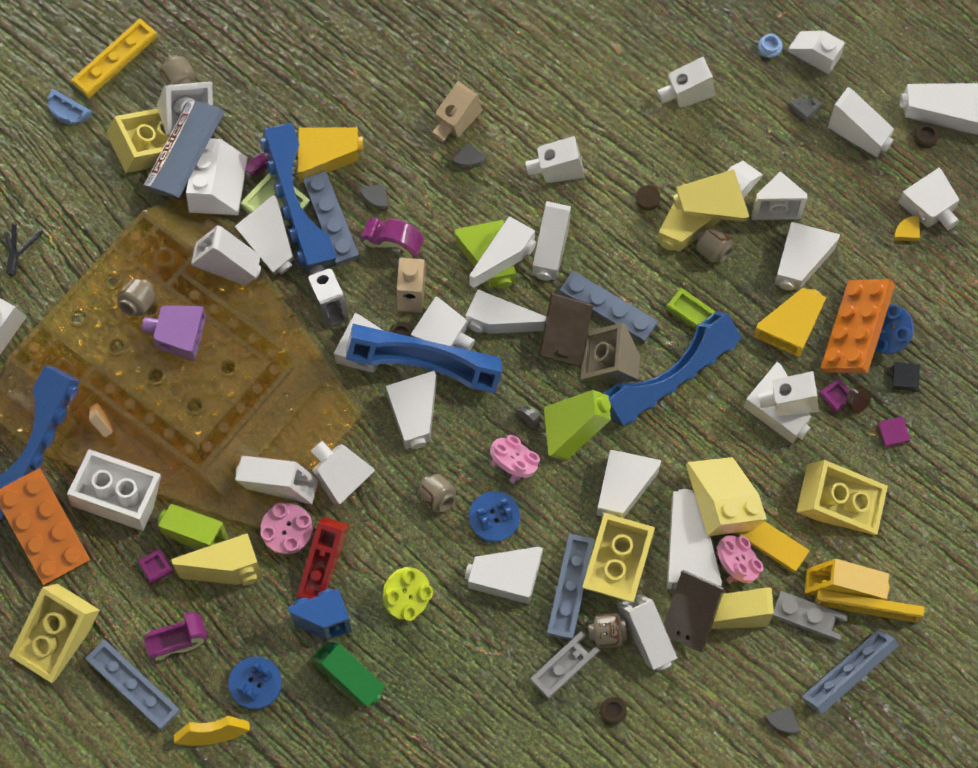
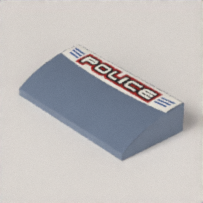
(183, 149)

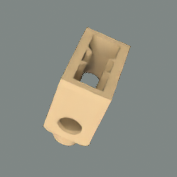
(456, 112)
(411, 281)

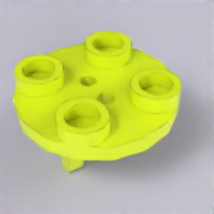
(398, 601)

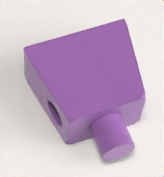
(177, 329)

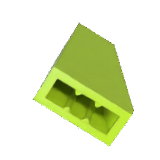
(474, 242)
(575, 422)
(191, 527)

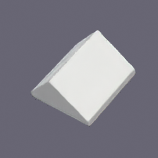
(175, 97)
(779, 200)

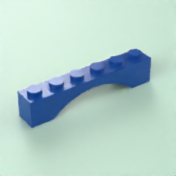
(312, 243)
(711, 338)
(383, 347)
(51, 395)

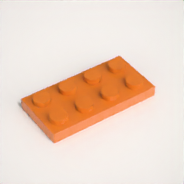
(858, 326)
(42, 526)

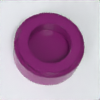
(257, 165)

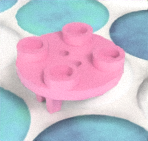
(514, 457)
(275, 523)
(738, 559)

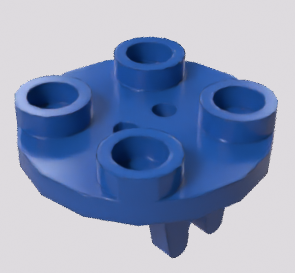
(898, 338)
(483, 521)
(246, 692)

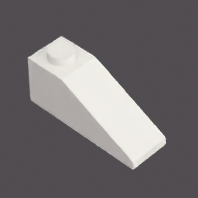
(504, 251)
(496, 316)

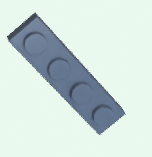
(331, 217)
(609, 306)
(569, 587)
(850, 671)
(133, 685)

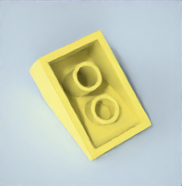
(137, 139)
(725, 497)
(841, 497)
(618, 557)
(223, 562)
(53, 631)

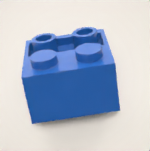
(322, 615)

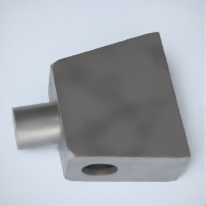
(327, 290)

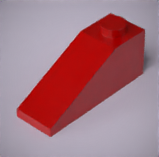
(323, 557)

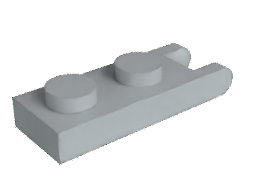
(807, 615)
(563, 667)

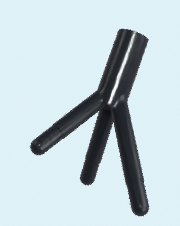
(12, 246)

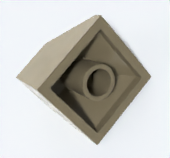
(610, 356)

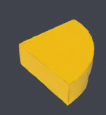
(908, 229)

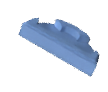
(67, 110)

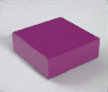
(835, 395)
(893, 432)
(155, 566)

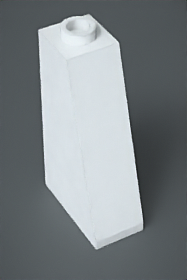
(943, 105)
(688, 543)

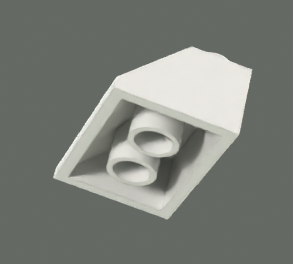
(217, 180)
(114, 489)

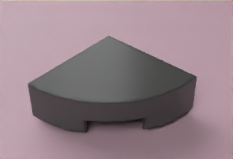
(805, 108)
(469, 157)
(375, 196)
(530, 416)
(783, 721)

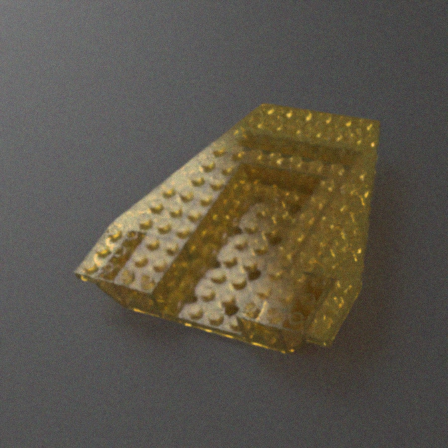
(269, 407)

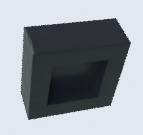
(905, 376)

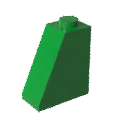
(347, 673)

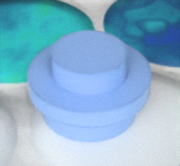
(770, 45)

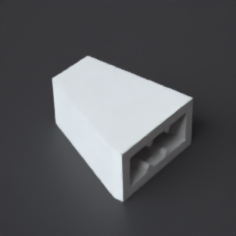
(860, 124)
(268, 235)
(551, 241)
(803, 254)
(226, 257)
(413, 408)
(786, 425)
(277, 478)
(625, 482)
(506, 573)
(648, 632)

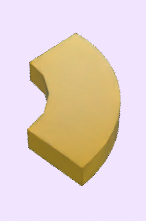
(212, 732)

